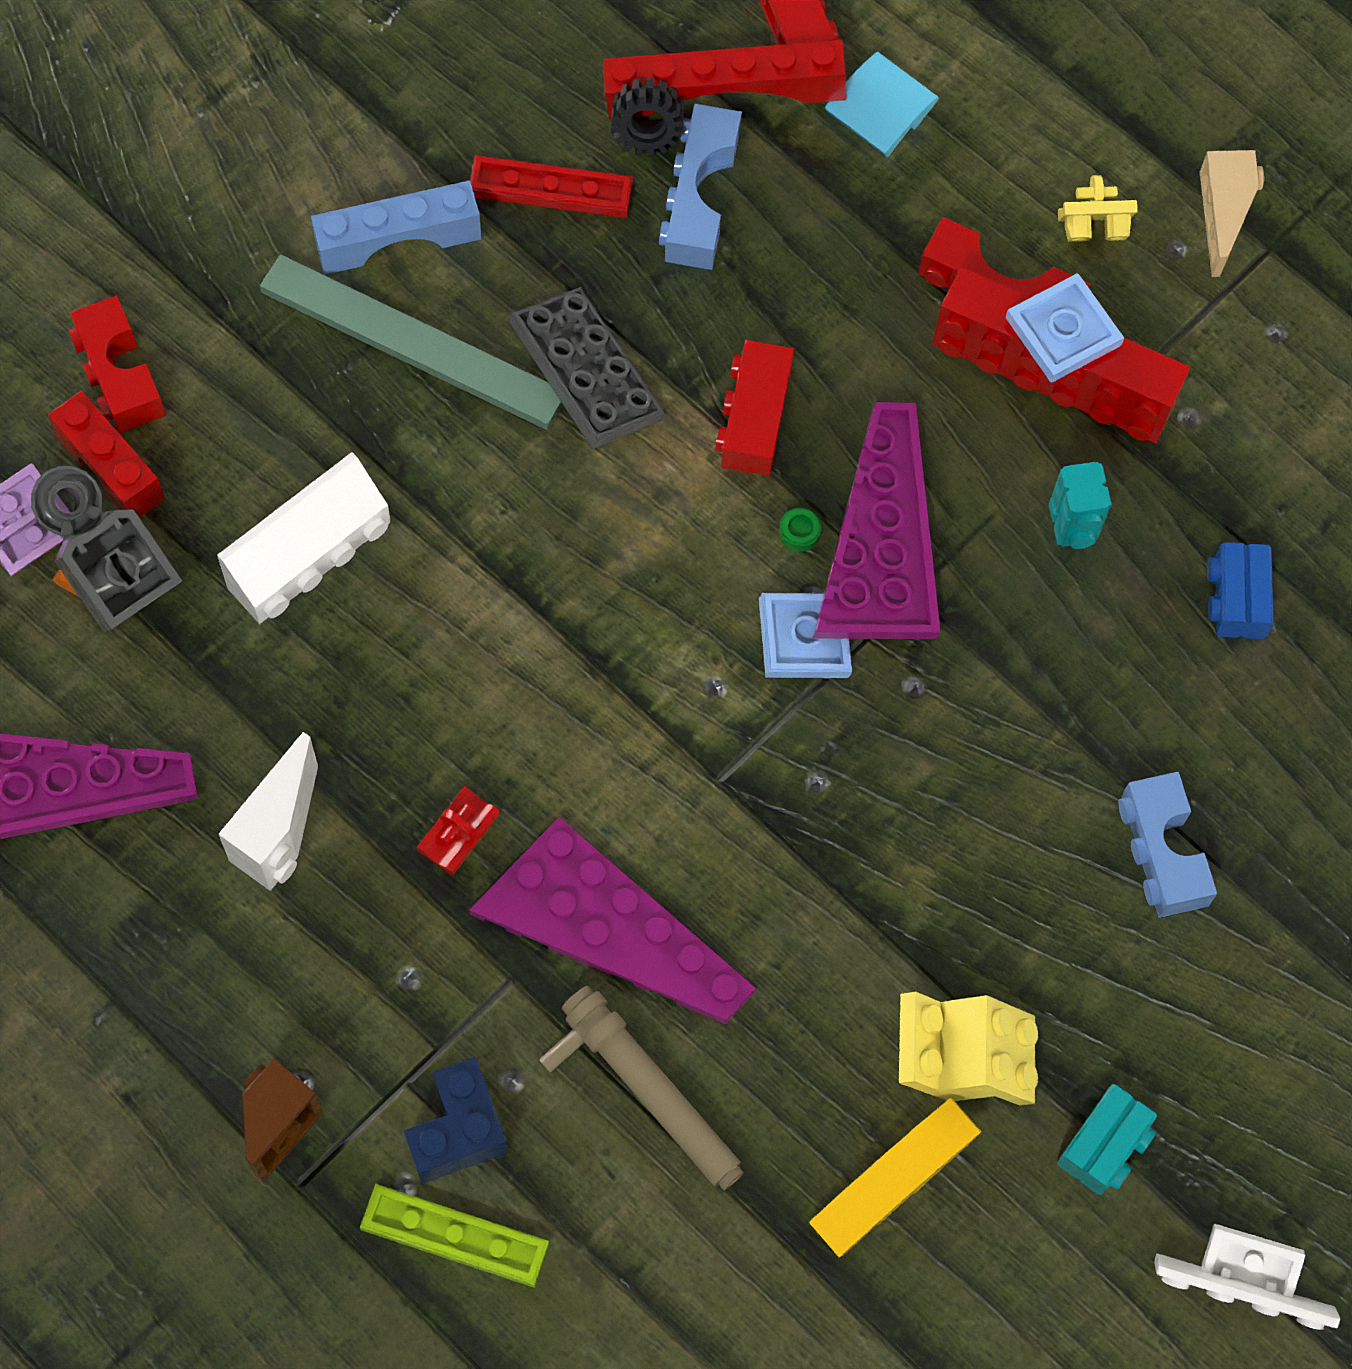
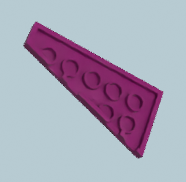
(883, 556)
(67, 784)
(595, 914)

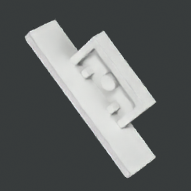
(1251, 1271)

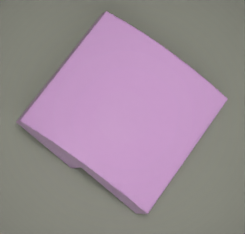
(20, 533)

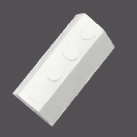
(304, 539)

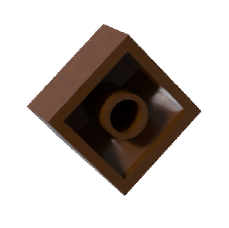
(276, 1116)

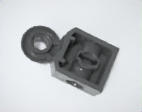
(103, 555)

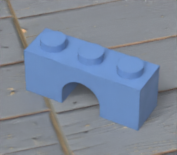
(1173, 880)

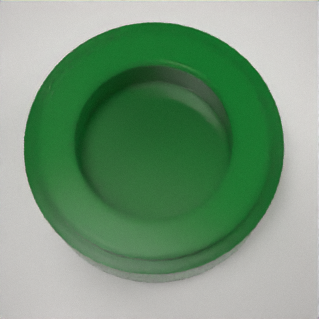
(800, 529)

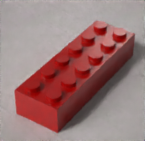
(1123, 388)

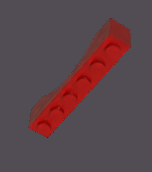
(797, 71)

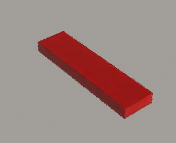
(551, 186)

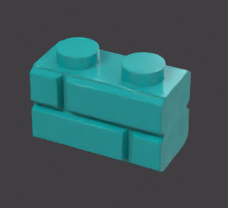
(1079, 505)
(1107, 1141)

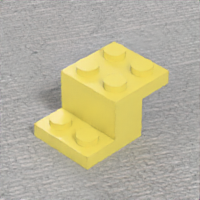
(967, 1048)

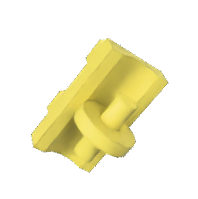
(1115, 214)

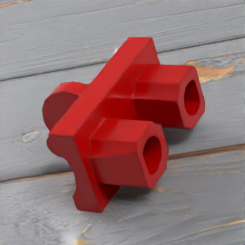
(458, 831)

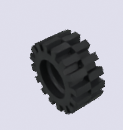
(653, 99)

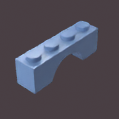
(710, 146)
(354, 233)

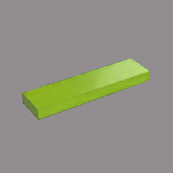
(454, 1235)

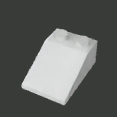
(270, 824)

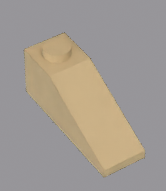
(1228, 191)

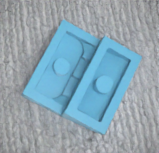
(882, 103)

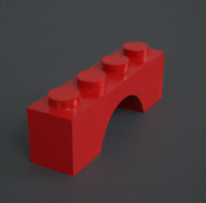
(959, 246)

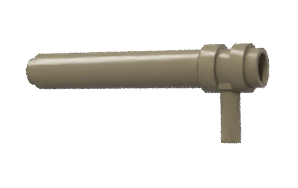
(606, 1034)

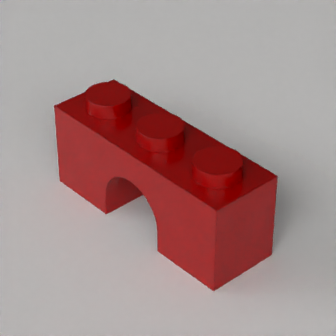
(127, 393)
(99, 445)

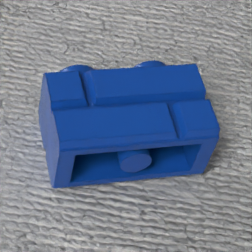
(1242, 590)

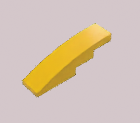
(895, 1177)

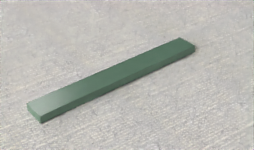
(412, 341)

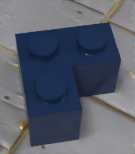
(466, 1132)

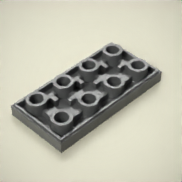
(586, 367)

